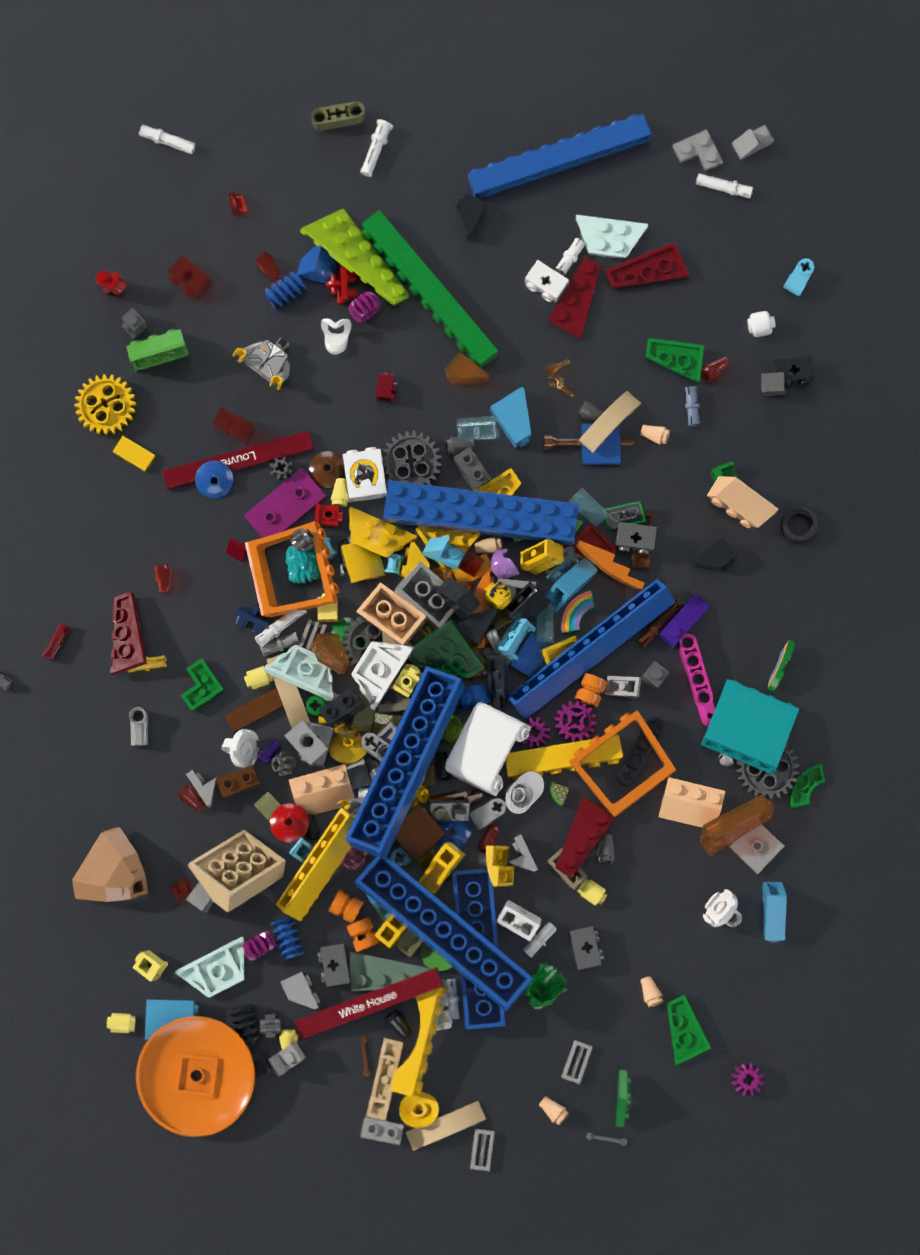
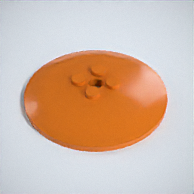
(167, 1081)

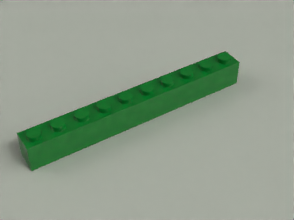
(429, 289)

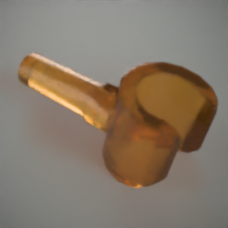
(554, 367)
(560, 384)

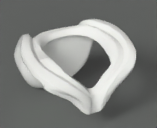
(334, 342)

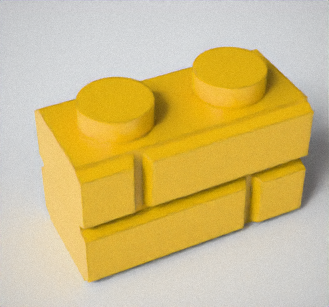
(542, 556)

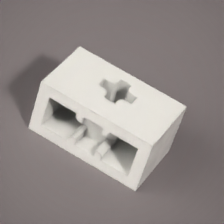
(542, 273)
(518, 920)

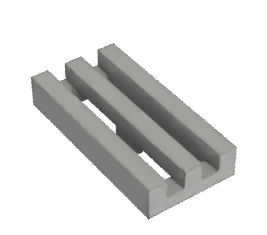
(316, 624)
(571, 1077)
(480, 1166)

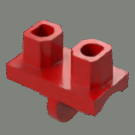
(110, 282)
(339, 285)

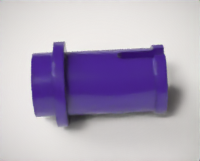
(267, 753)

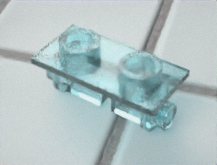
(589, 507)
(571, 558)
(545, 625)

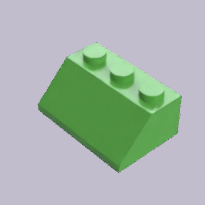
(157, 349)

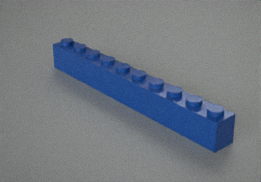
(559, 156)
(591, 649)

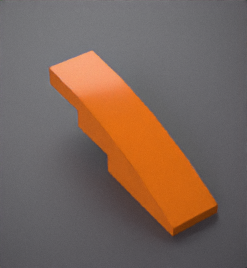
(604, 561)

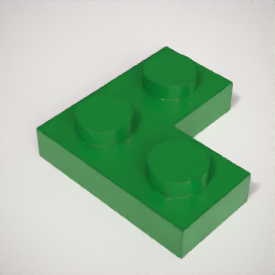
(206, 687)
(624, 1098)

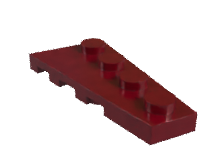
(651, 267)
(574, 304)
(128, 642)
(585, 833)

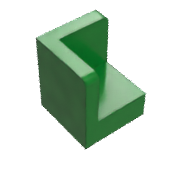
(724, 471)

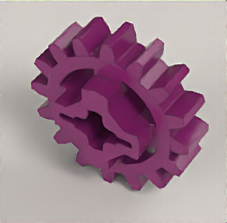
(585, 713)

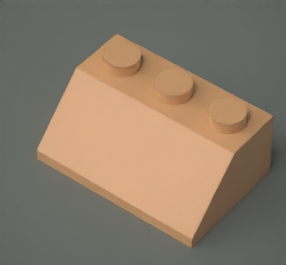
(741, 501)
(392, 614)
(322, 790)
(690, 802)

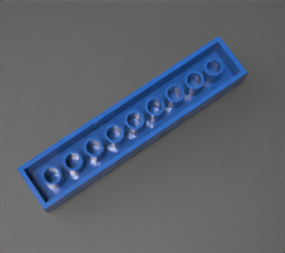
(481, 512)
(405, 763)
(444, 932)

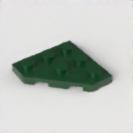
(447, 652)

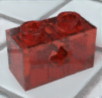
(184, 268)
(233, 426)

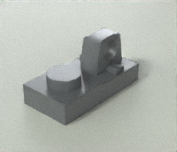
(449, 810)

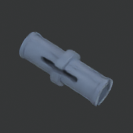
(692, 406)

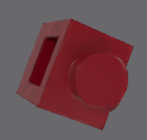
(386, 387)

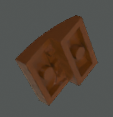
(418, 833)

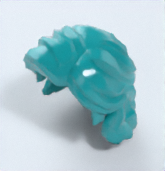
(302, 565)

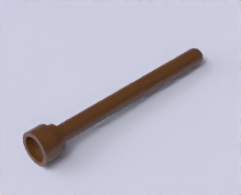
(551, 442)

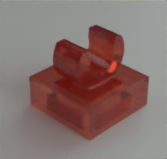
(181, 889)

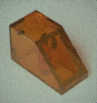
(465, 372)
(330, 652)

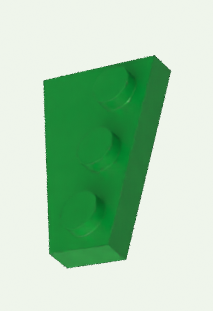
(677, 356)
(686, 1031)

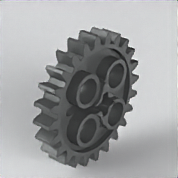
(428, 458)
(360, 632)
(781, 779)

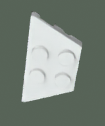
(379, 669)

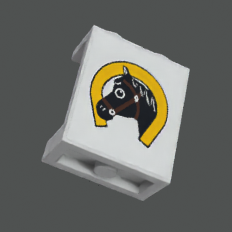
(364, 474)

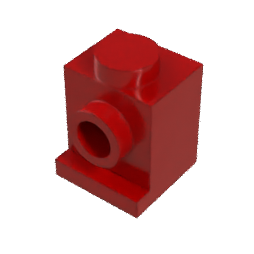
(333, 522)

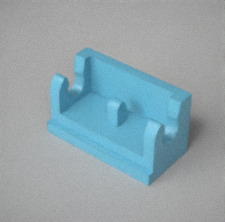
(513, 638)

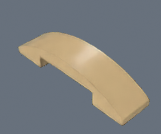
(609, 421)
(291, 699)
(381, 1091)
(446, 1125)

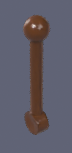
(363, 1040)

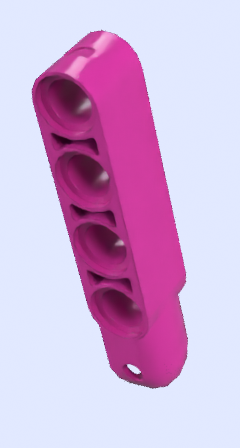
(698, 670)

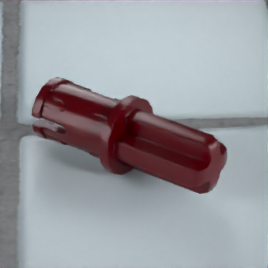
(56, 641)

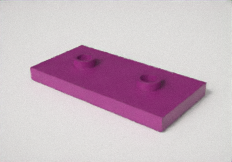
(285, 505)

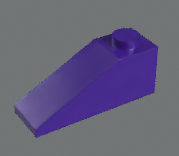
(684, 620)

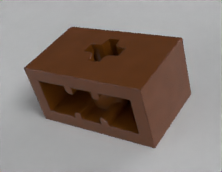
(238, 782)

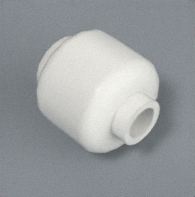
(761, 324)

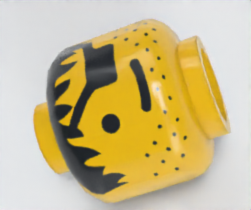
(497, 595)

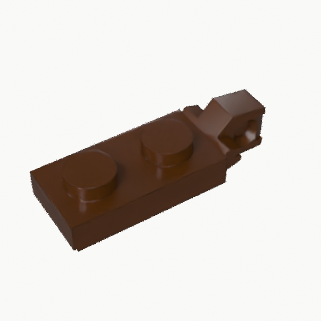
(472, 795)

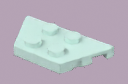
(609, 236)
(302, 670)
(217, 969)

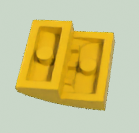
(362, 563)
(498, 867)

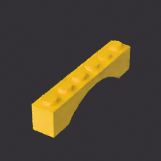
(432, 880)
(409, 1076)

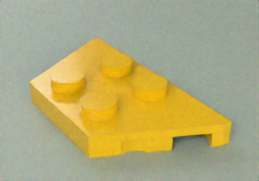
(377, 534)

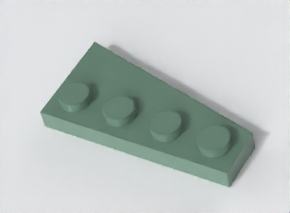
(375, 973)

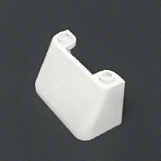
(484, 747)

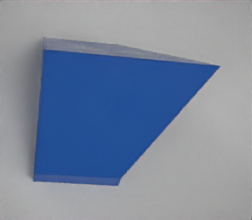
(317, 265)

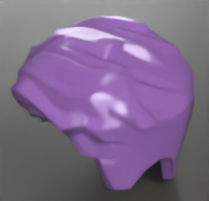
(502, 566)

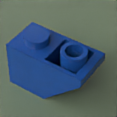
(472, 696)

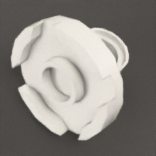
(242, 748)
(721, 909)

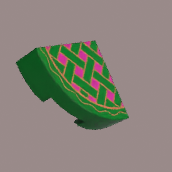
(558, 793)

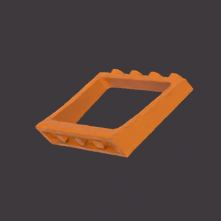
(262, 577)
(642, 789)

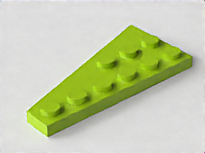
(354, 252)

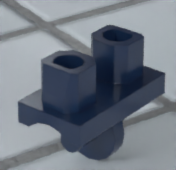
(245, 615)

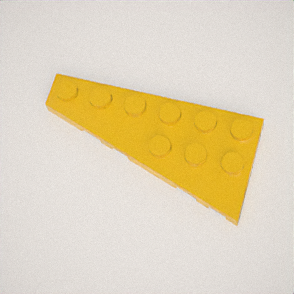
(505, 483)

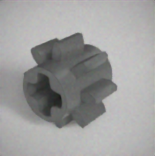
(277, 472)
(302, 539)
(283, 763)
(270, 1026)

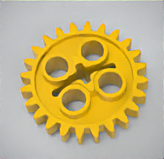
(114, 418)

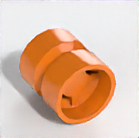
(591, 689)
(346, 906)
(359, 928)

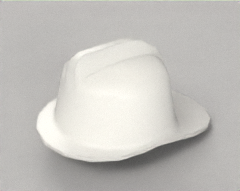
(524, 792)

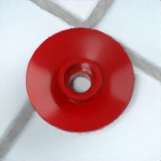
(296, 830)

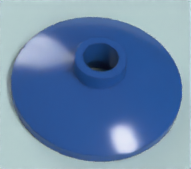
(218, 470)
(460, 838)

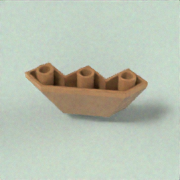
(110, 870)

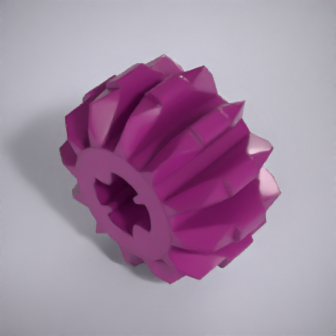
(364, 306)
(540, 737)
(259, 945)
(753, 1083)

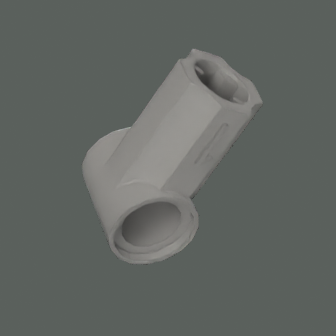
(139, 729)

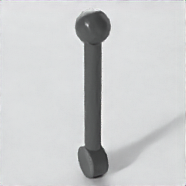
(590, 1136)

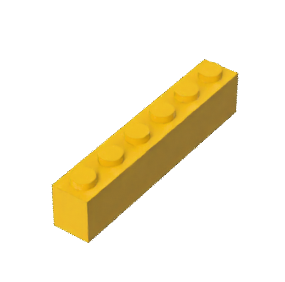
(557, 757)
(317, 867)

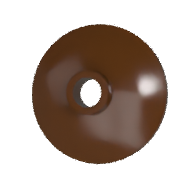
(324, 478)

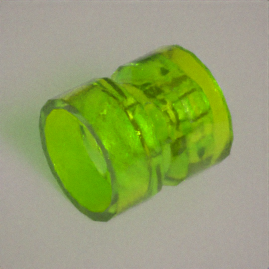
(453, 730)

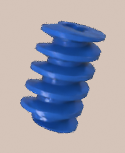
(285, 289)
(287, 939)

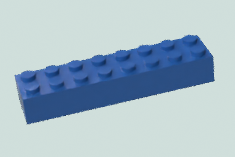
(476, 907)

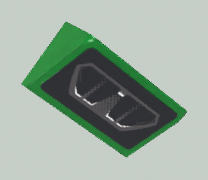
(626, 513)

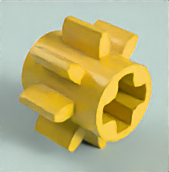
(421, 796)

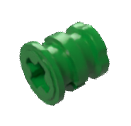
(310, 702)

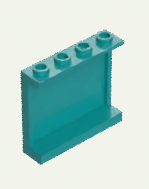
(750, 726)

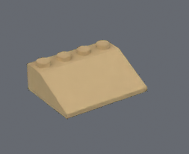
(237, 870)

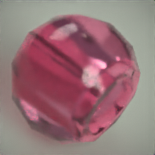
(354, 859)

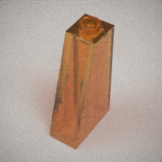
(735, 824)

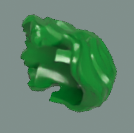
(545, 986)

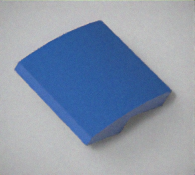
(607, 453)
(530, 657)

